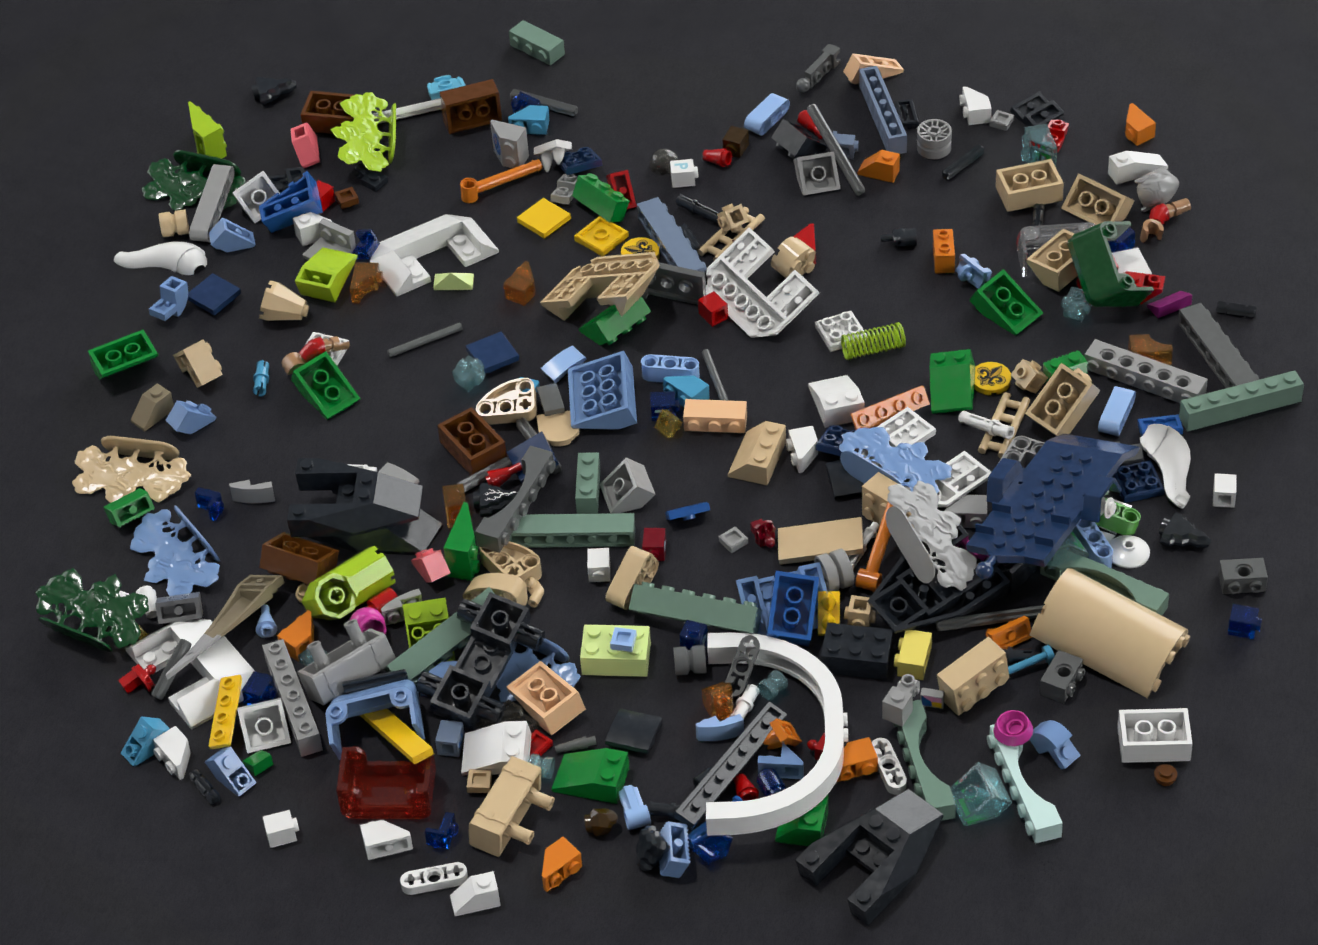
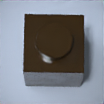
(736, 141)

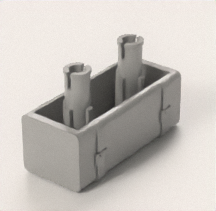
(358, 658)

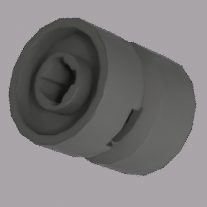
(689, 660)

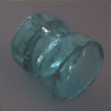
(772, 685)
(546, 764)

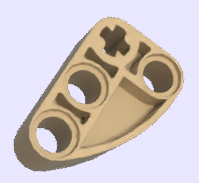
(509, 396)
(512, 560)
(635, 568)
(501, 584)

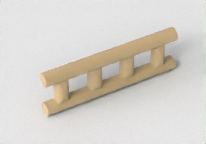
(720, 236)
(1001, 416)

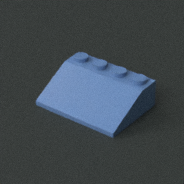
(602, 393)

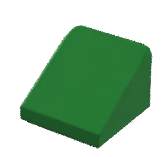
(258, 762)

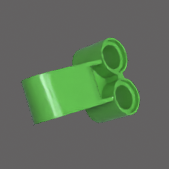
(1123, 521)

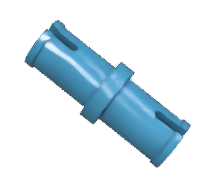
(261, 378)

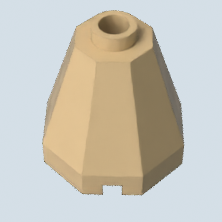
(282, 304)

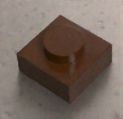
(346, 197)

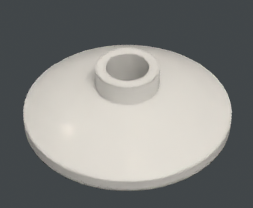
(1129, 551)

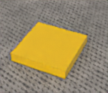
(544, 218)
(601, 236)

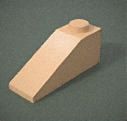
(886, 66)

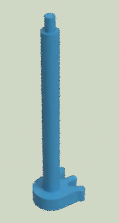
(1047, 655)

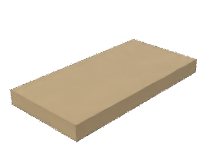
(811, 540)

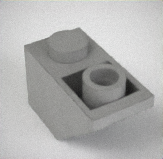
(970, 509)

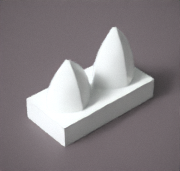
(550, 150)

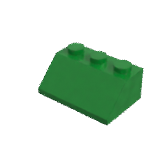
(609, 323)
(121, 354)

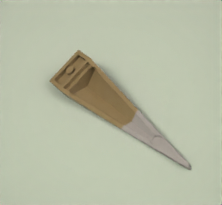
(245, 600)

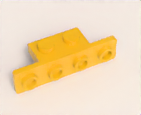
(225, 712)

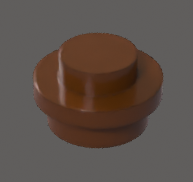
(1165, 774)

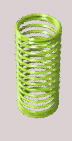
(895, 334)

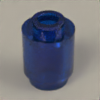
(770, 782)

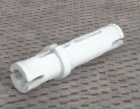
(993, 427)

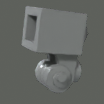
(899, 701)

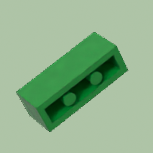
(600, 198)

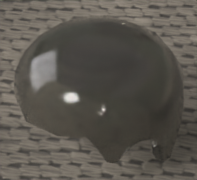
(661, 161)

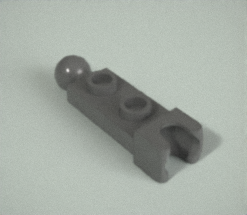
(819, 68)

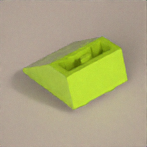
(207, 133)
(325, 274)
(423, 618)

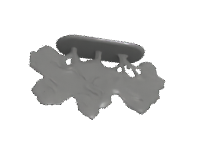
(932, 527)

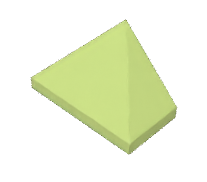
(453, 281)

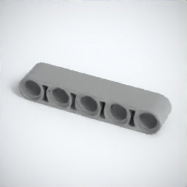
(211, 202)

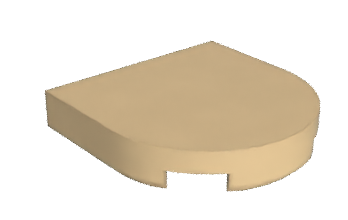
(557, 428)

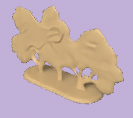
(125, 474)

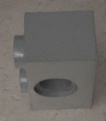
(1242, 575)
(1061, 677)

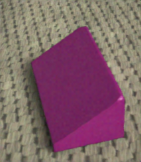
(1170, 303)

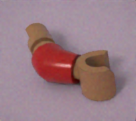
(1159, 215)
(311, 350)

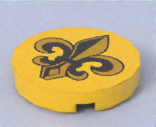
(640, 245)
(992, 378)

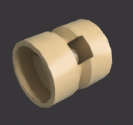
(174, 223)

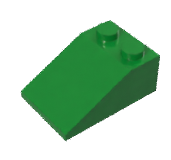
(1006, 303)
(952, 381)
(324, 386)
(460, 547)
(593, 774)

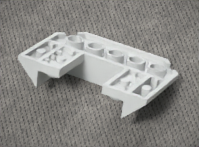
(399, 254)
(746, 304)
(966, 471)
(198, 701)

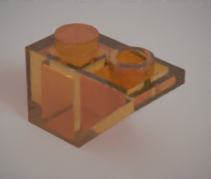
(520, 285)
(453, 499)
(718, 700)

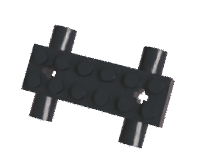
(495, 634)

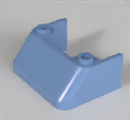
(395, 694)

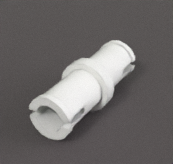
(745, 703)

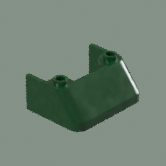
(1097, 268)

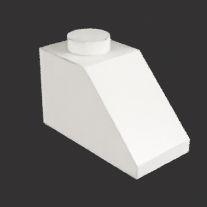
(307, 227)
(384, 839)
(476, 894)

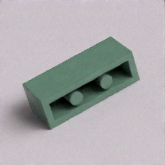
(536, 42)
(587, 483)

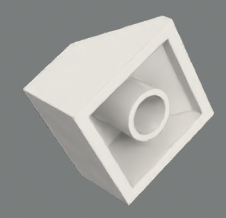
(264, 725)

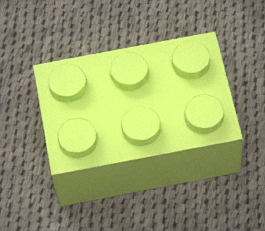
(600, 660)

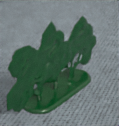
(185, 186)
(96, 607)

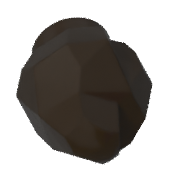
(600, 821)

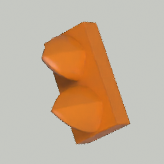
(1011, 633)
(781, 733)

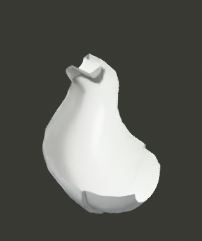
(175, 256)
(1172, 456)

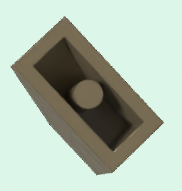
(152, 407)

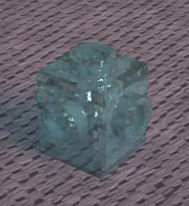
(1075, 304)
(469, 373)

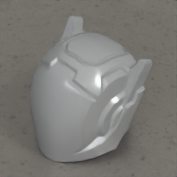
(1156, 188)

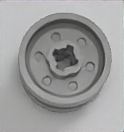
(934, 139)
(836, 570)

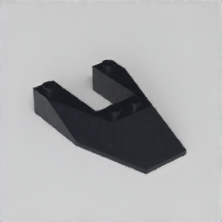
(363, 503)
(398, 539)
(910, 604)
(886, 842)

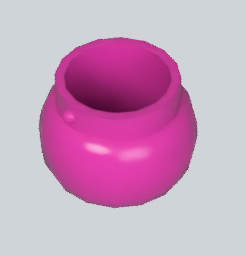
(369, 618)

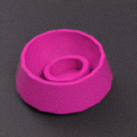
(1013, 728)

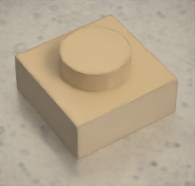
(479, 781)

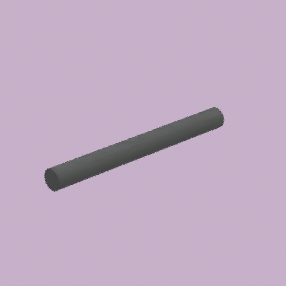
(425, 339)
(714, 375)

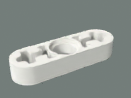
(888, 774)
(442, 883)

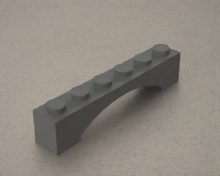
(497, 529)

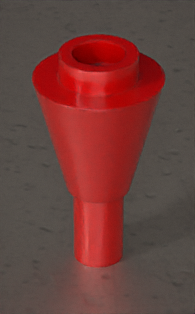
(805, 120)
(499, 476)

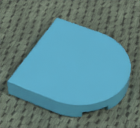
(442, 84)

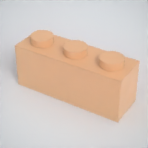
(715, 416)

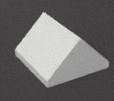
(254, 194)

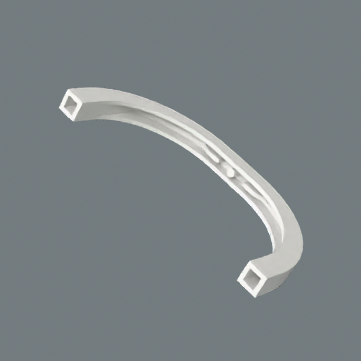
(795, 801)

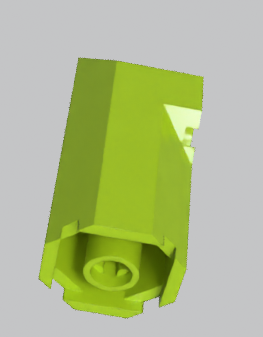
(348, 585)

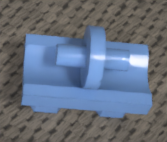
(972, 272)

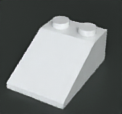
(836, 399)
(494, 745)

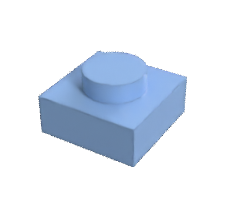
(623, 639)

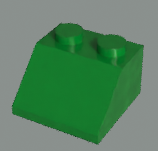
(805, 828)

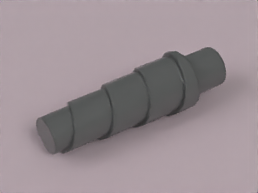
(576, 744)

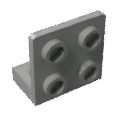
(332, 237)

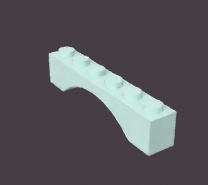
(1040, 816)

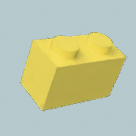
(914, 653)

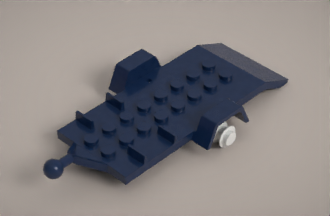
(1046, 500)

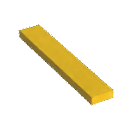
(399, 735)

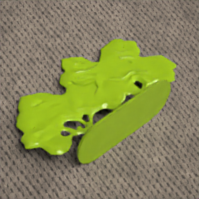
(362, 133)

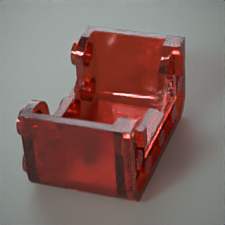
(384, 787)

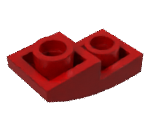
(1058, 131)

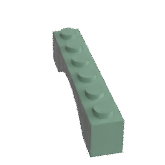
(1134, 589)
(926, 784)

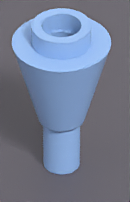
(266, 626)

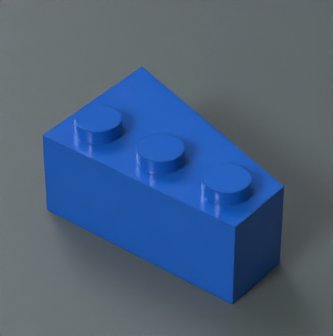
(294, 201)

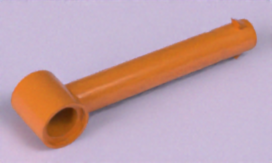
(471, 187)
(869, 577)

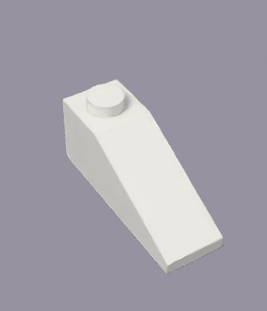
(1133, 165)

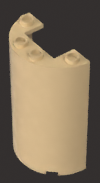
(1108, 632)

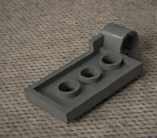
(676, 289)

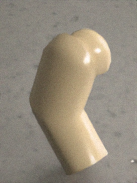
(535, 590)

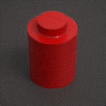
(381, 599)

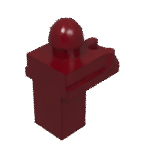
(764, 532)

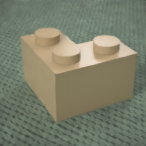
(199, 363)

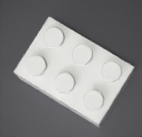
(1154, 735)

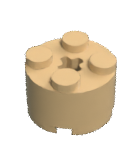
(793, 256)

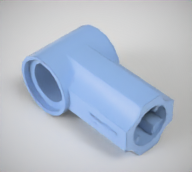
(635, 813)

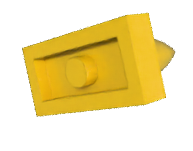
(828, 609)

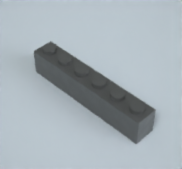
(1215, 346)

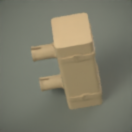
(506, 806)

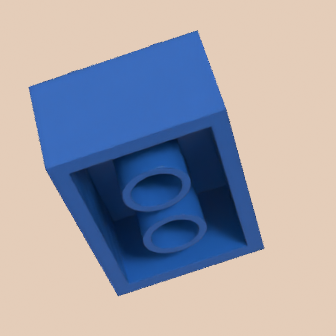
(792, 607)

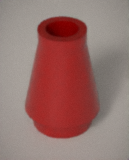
(718, 156)
(745, 788)

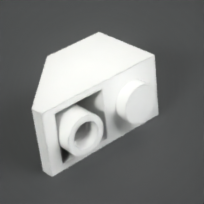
(976, 106)
(803, 447)
(173, 750)

